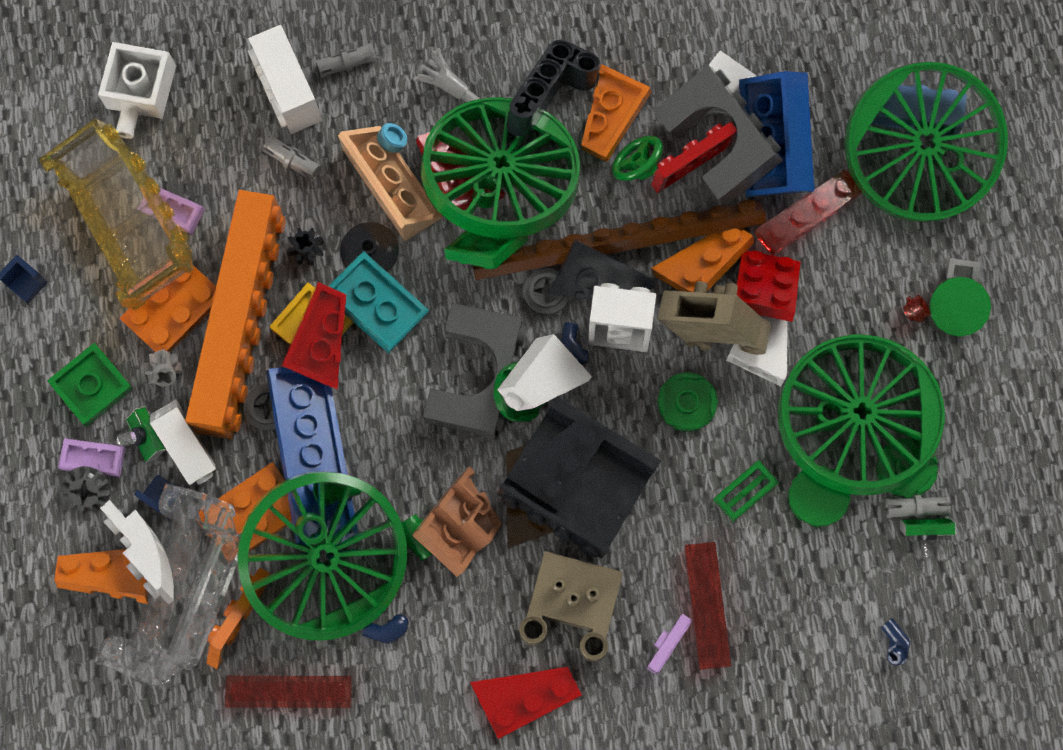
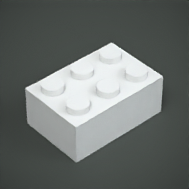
(283, 80)
(621, 317)

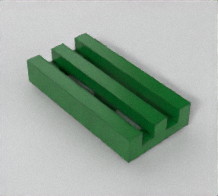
(726, 508)

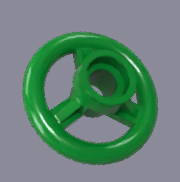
(640, 162)

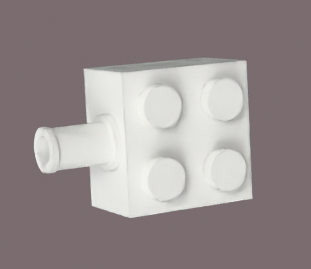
(136, 84)

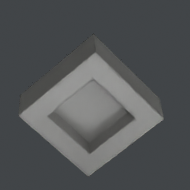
(963, 268)

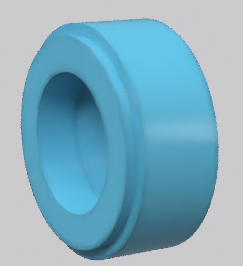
(392, 137)

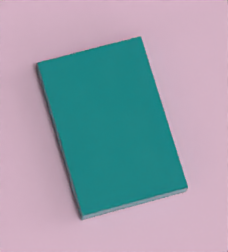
(378, 302)

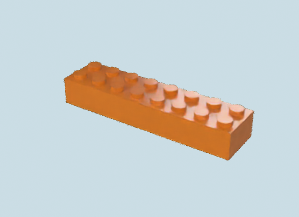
(235, 315)

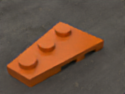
(613, 111)
(704, 260)
(101, 573)
(229, 629)

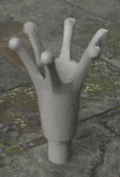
(445, 78)

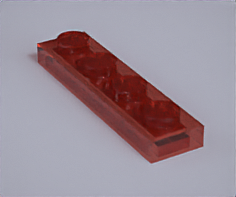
(808, 212)
(707, 606)
(288, 691)

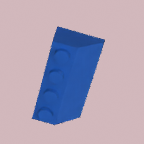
(784, 109)

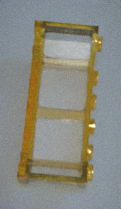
(122, 210)

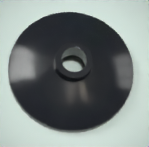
(385, 244)

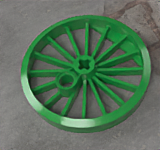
(872, 102)
(499, 169)
(931, 414)
(350, 616)

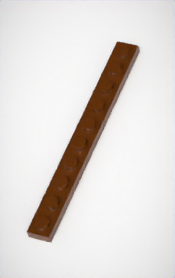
(632, 236)

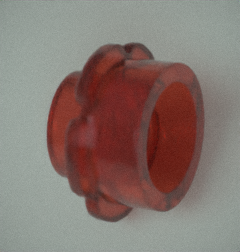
(916, 309)

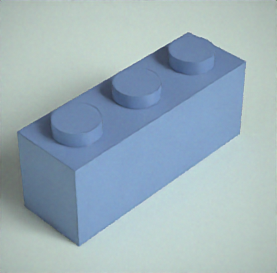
(910, 97)

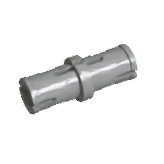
(346, 60)
(292, 158)
(917, 507)

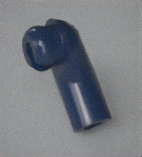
(568, 339)
(389, 632)
(898, 645)

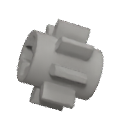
(163, 368)

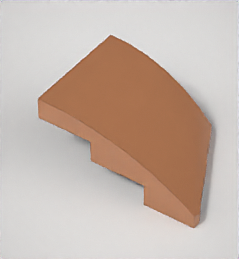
(459, 524)

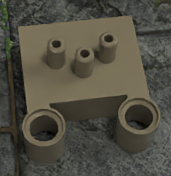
(714, 318)
(575, 596)

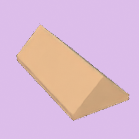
(389, 181)

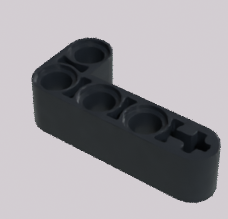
(558, 65)

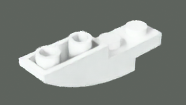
(143, 551)

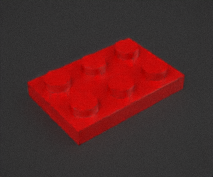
(693, 156)
(769, 284)

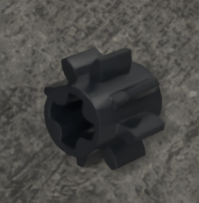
(307, 253)

